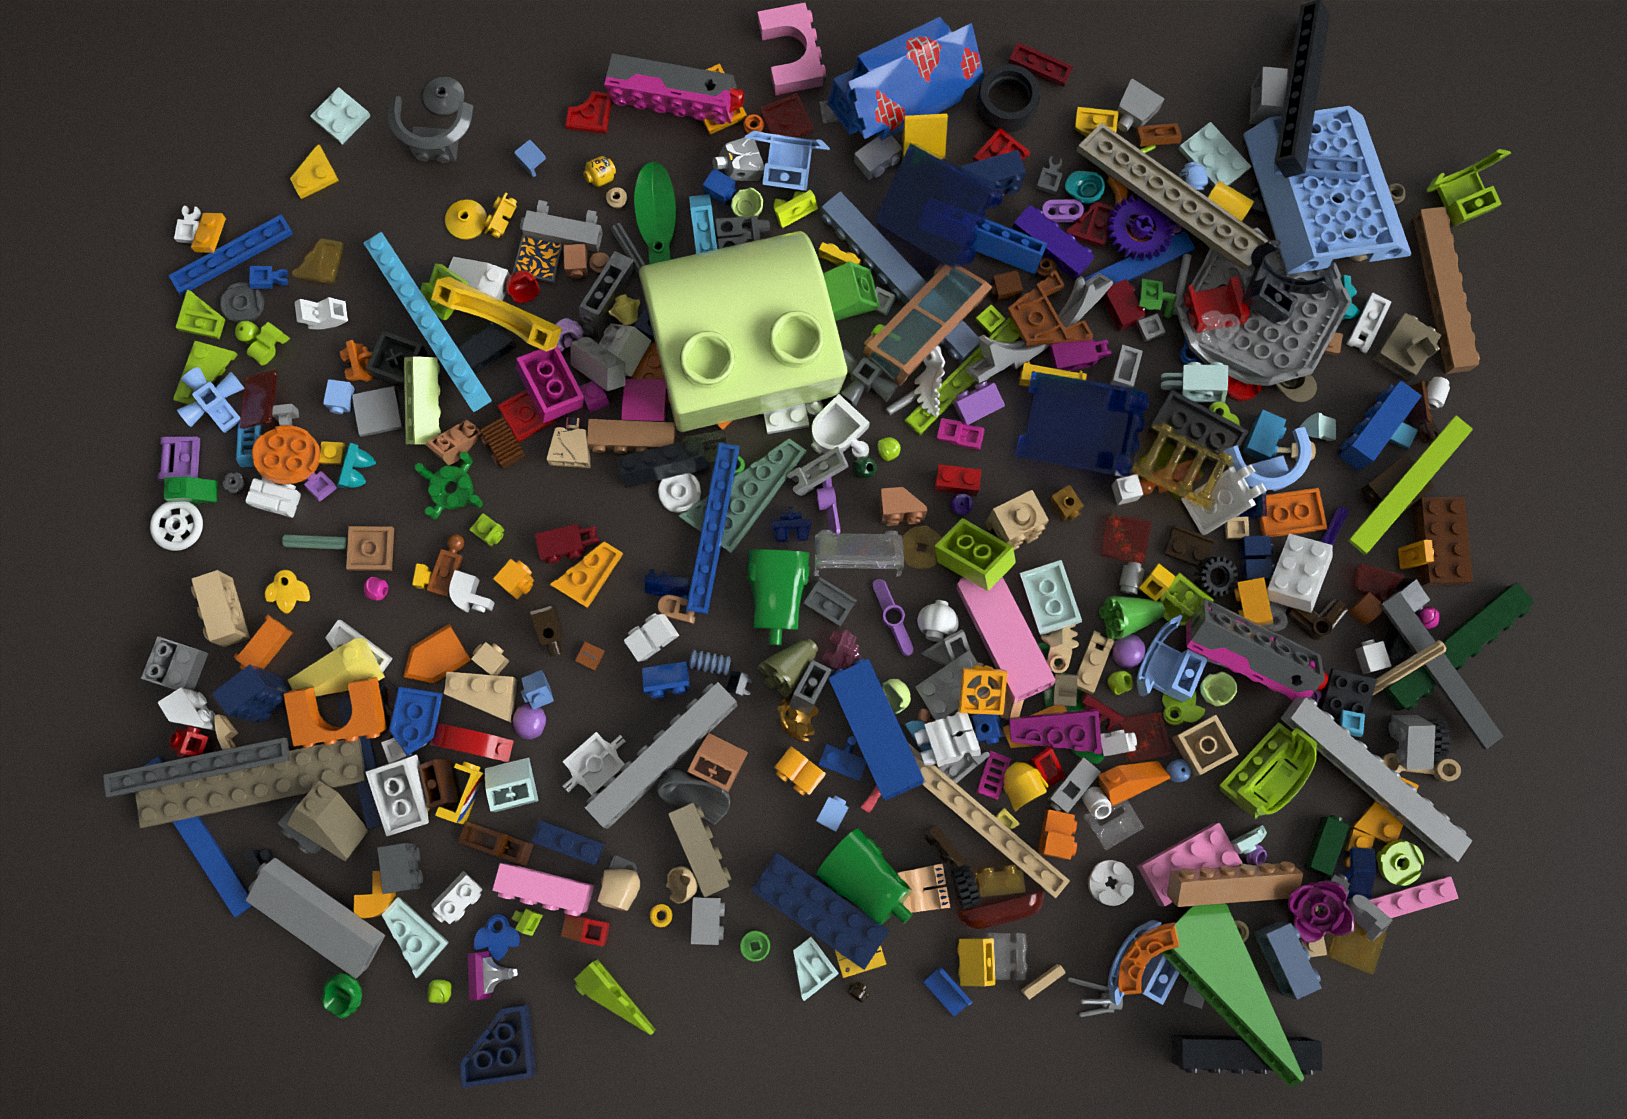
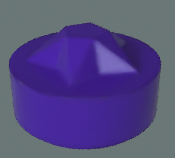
(961, 504)

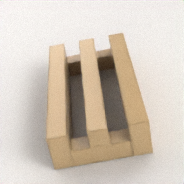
(1043, 981)

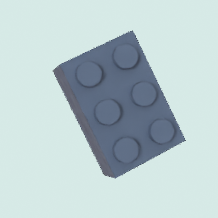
(1288, 960)

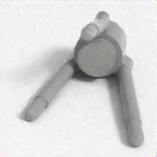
(1104, 1001)

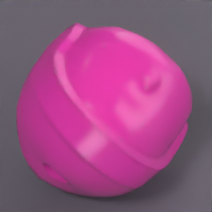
(375, 588)
(1429, 617)

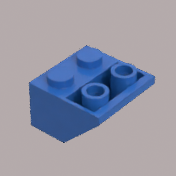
(666, 679)

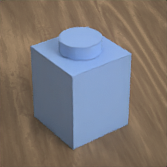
(339, 396)
(832, 813)

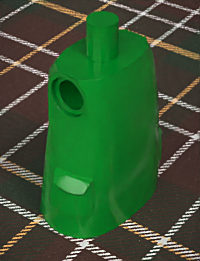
(777, 589)
(865, 878)

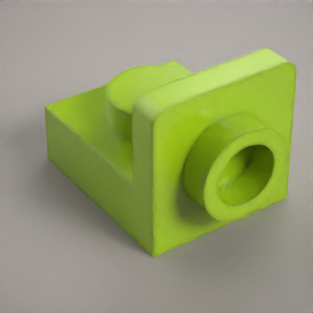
(487, 530)

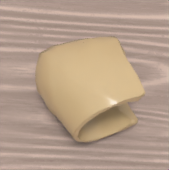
(619, 888)

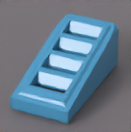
(243, 456)

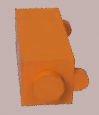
(264, 644)

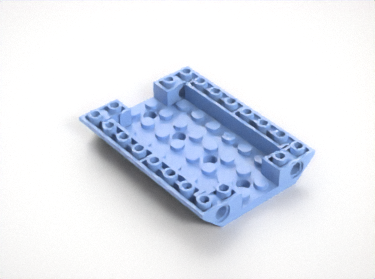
(1303, 207)

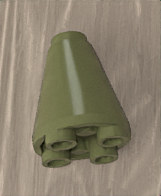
(788, 666)

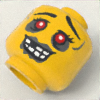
(599, 171)

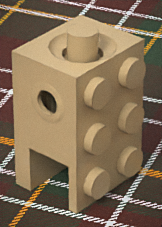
(1018, 520)

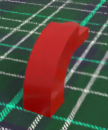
(472, 742)

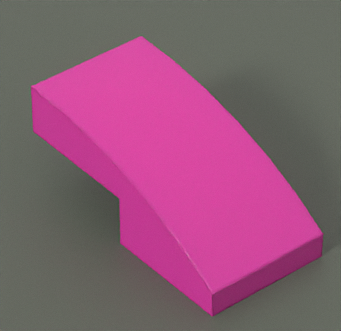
(960, 434)

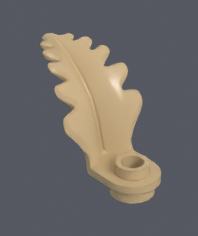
(1060, 647)

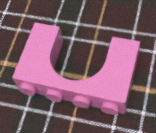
(796, 23)

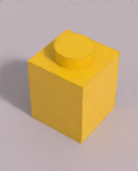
(1157, 582)

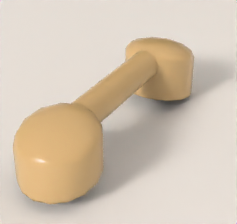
(1439, 770)

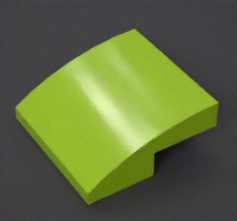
(427, 290)

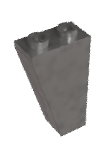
(601, 296)

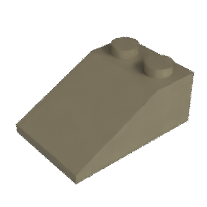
(328, 821)

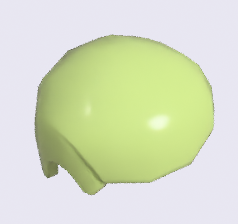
(747, 203)
(1218, 688)
(897, 694)

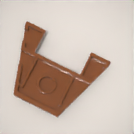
(1038, 321)

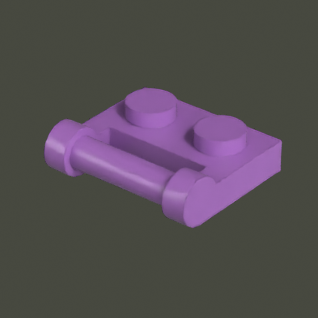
(185, 457)

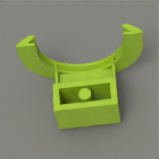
(1464, 191)

